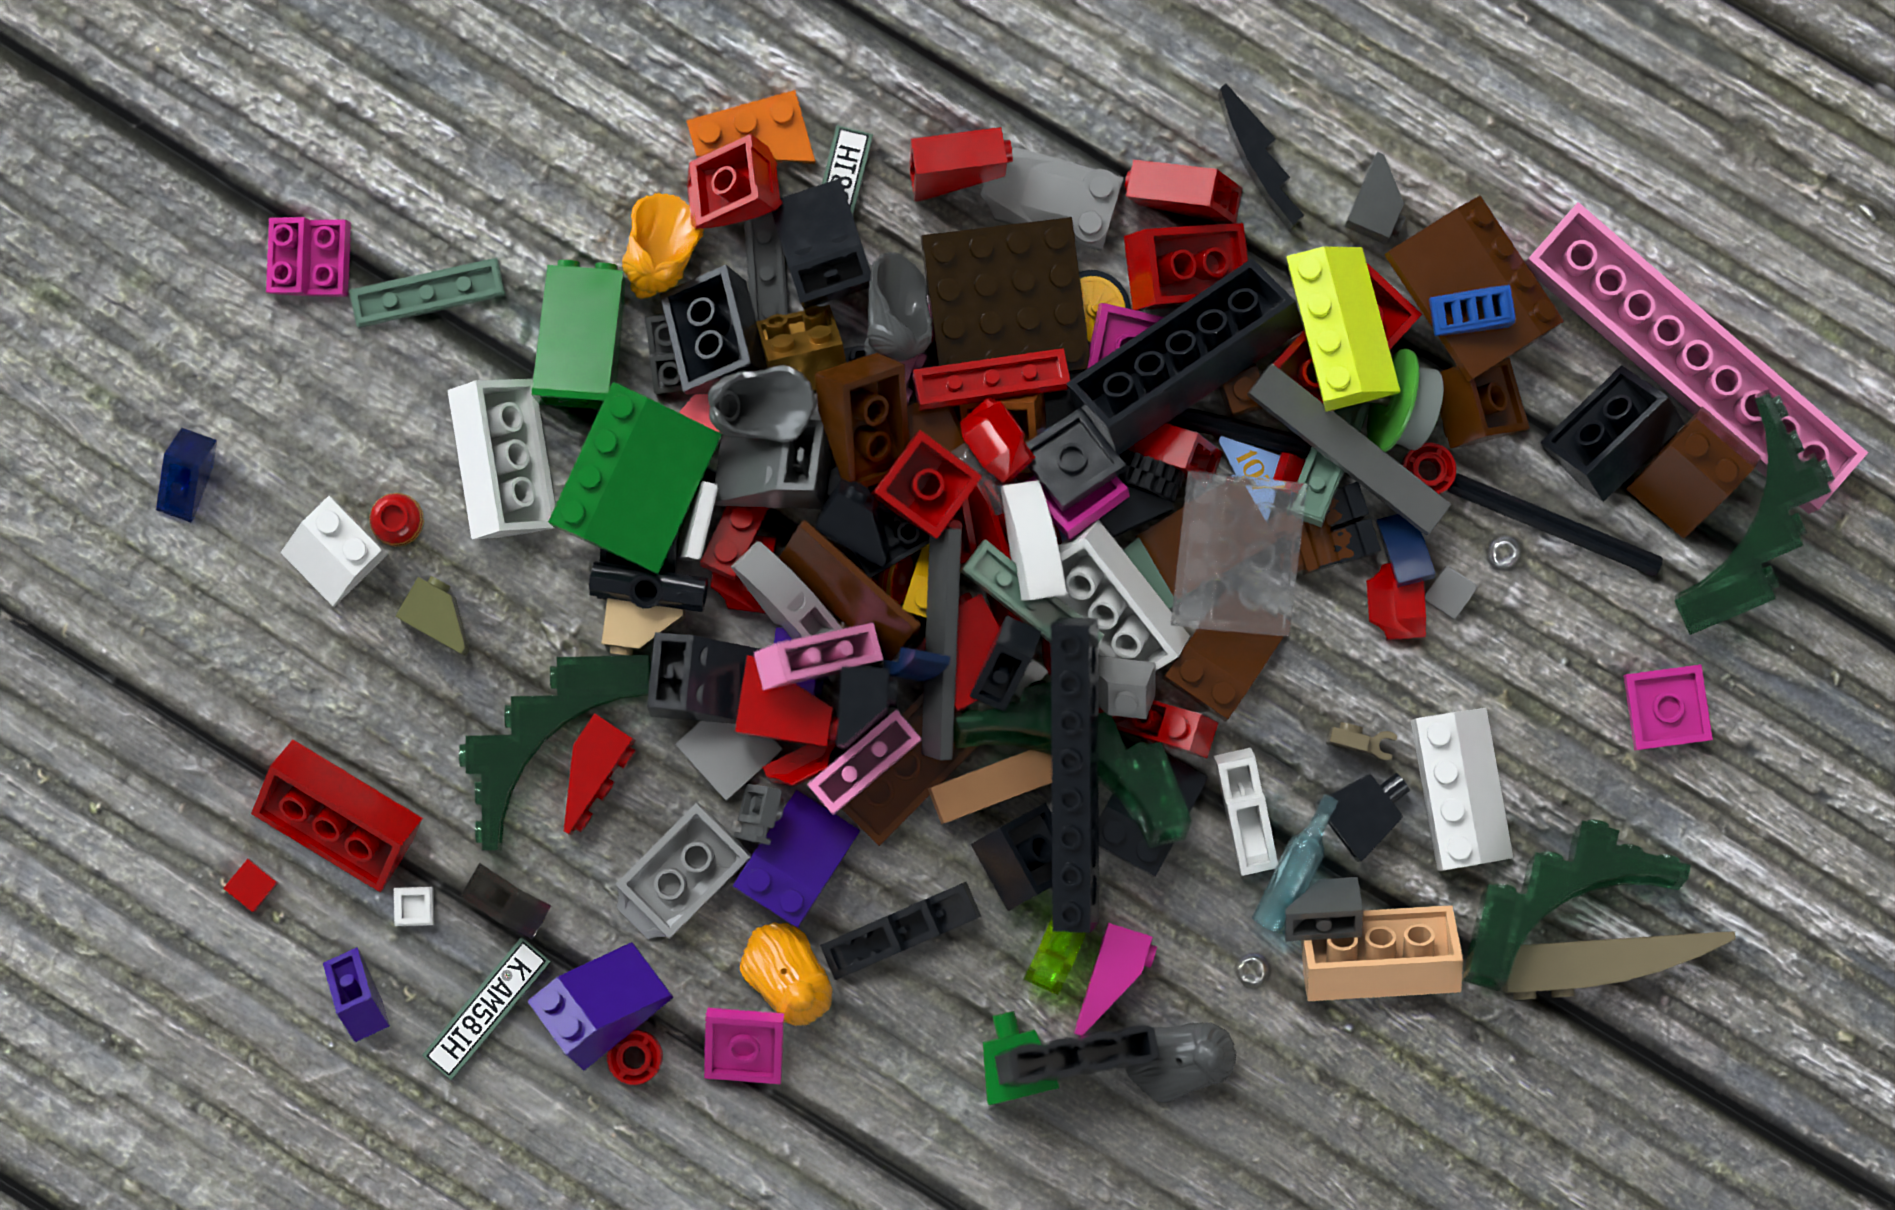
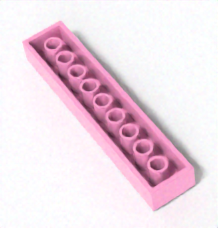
(1679, 341)

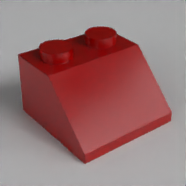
(926, 484)

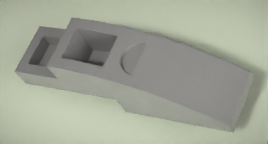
(783, 595)

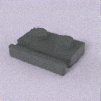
(758, 811)

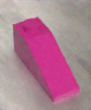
(1117, 966)

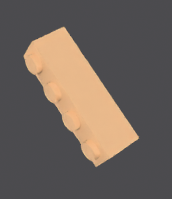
(1396, 956)

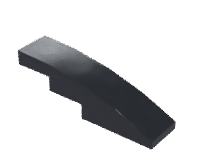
(1252, 143)
(900, 930)

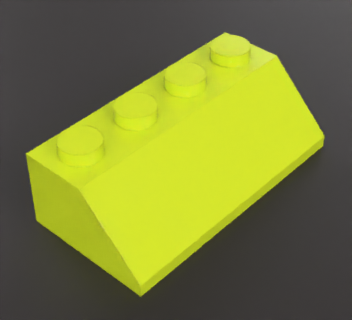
(1342, 326)

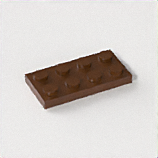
(904, 785)

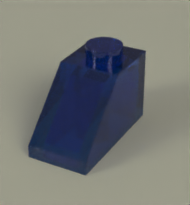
(185, 474)

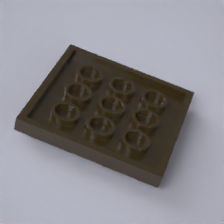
(1006, 292)

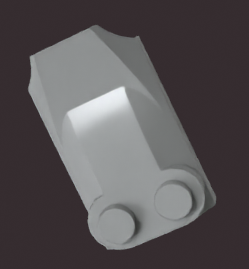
(1052, 188)
(679, 874)

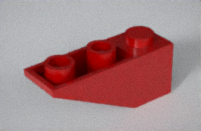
(1173, 727)
(594, 760)

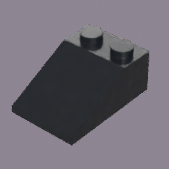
(1121, 834)

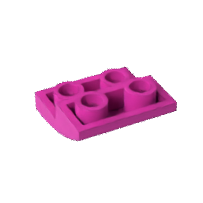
(308, 257)

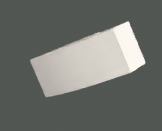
(1032, 541)
(1246, 811)

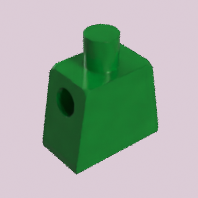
(1009, 1037)

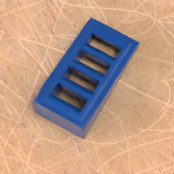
(1505, 308)

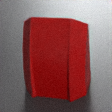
(733, 184)

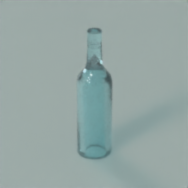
(1294, 869)

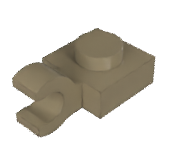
(1351, 737)

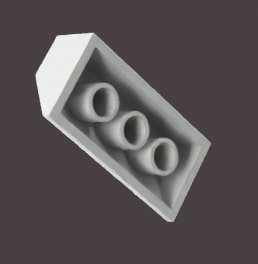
(502, 457)
(1109, 587)
(1461, 789)

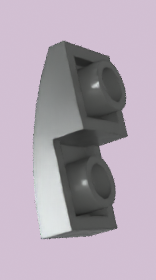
(662, 357)

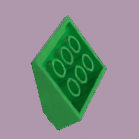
(635, 478)

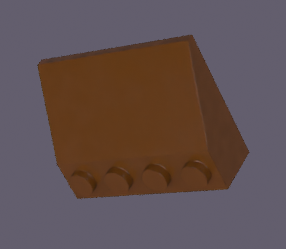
(1467, 254)
(848, 591)

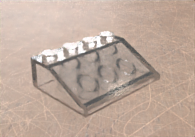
(1238, 553)

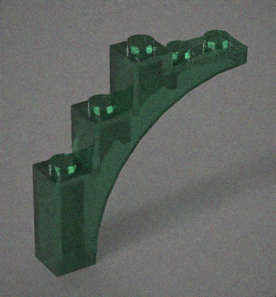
(1790, 481)
(501, 759)
(1135, 776)
(1549, 881)

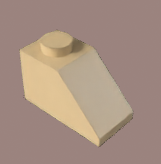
(634, 627)

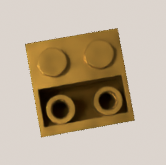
(802, 341)

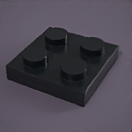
(1073, 460)

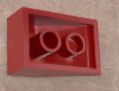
(1180, 262)

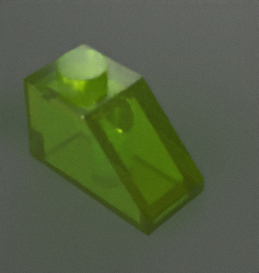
(1054, 958)

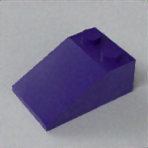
(799, 861)
(600, 1003)

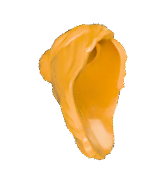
(659, 244)
(786, 973)

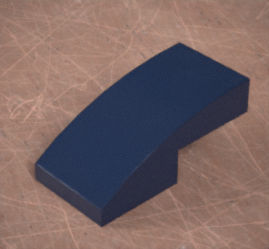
(1405, 550)
(917, 664)

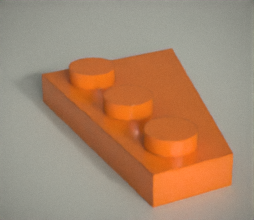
(772, 120)

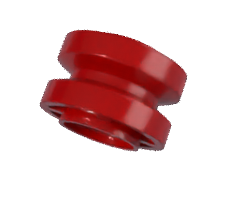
(1440, 458)
(651, 1066)

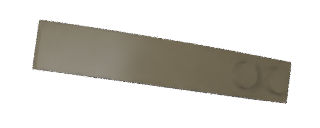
(1601, 962)

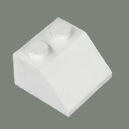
(332, 551)

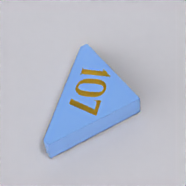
(1249, 460)

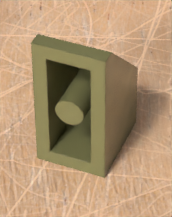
(435, 613)

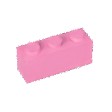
(817, 656)
(864, 762)

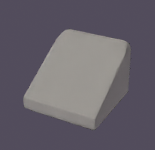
(1450, 592)

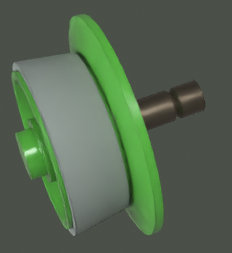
(1412, 413)

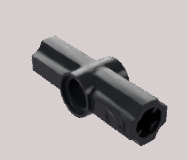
(623, 584)

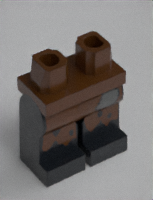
(1328, 548)

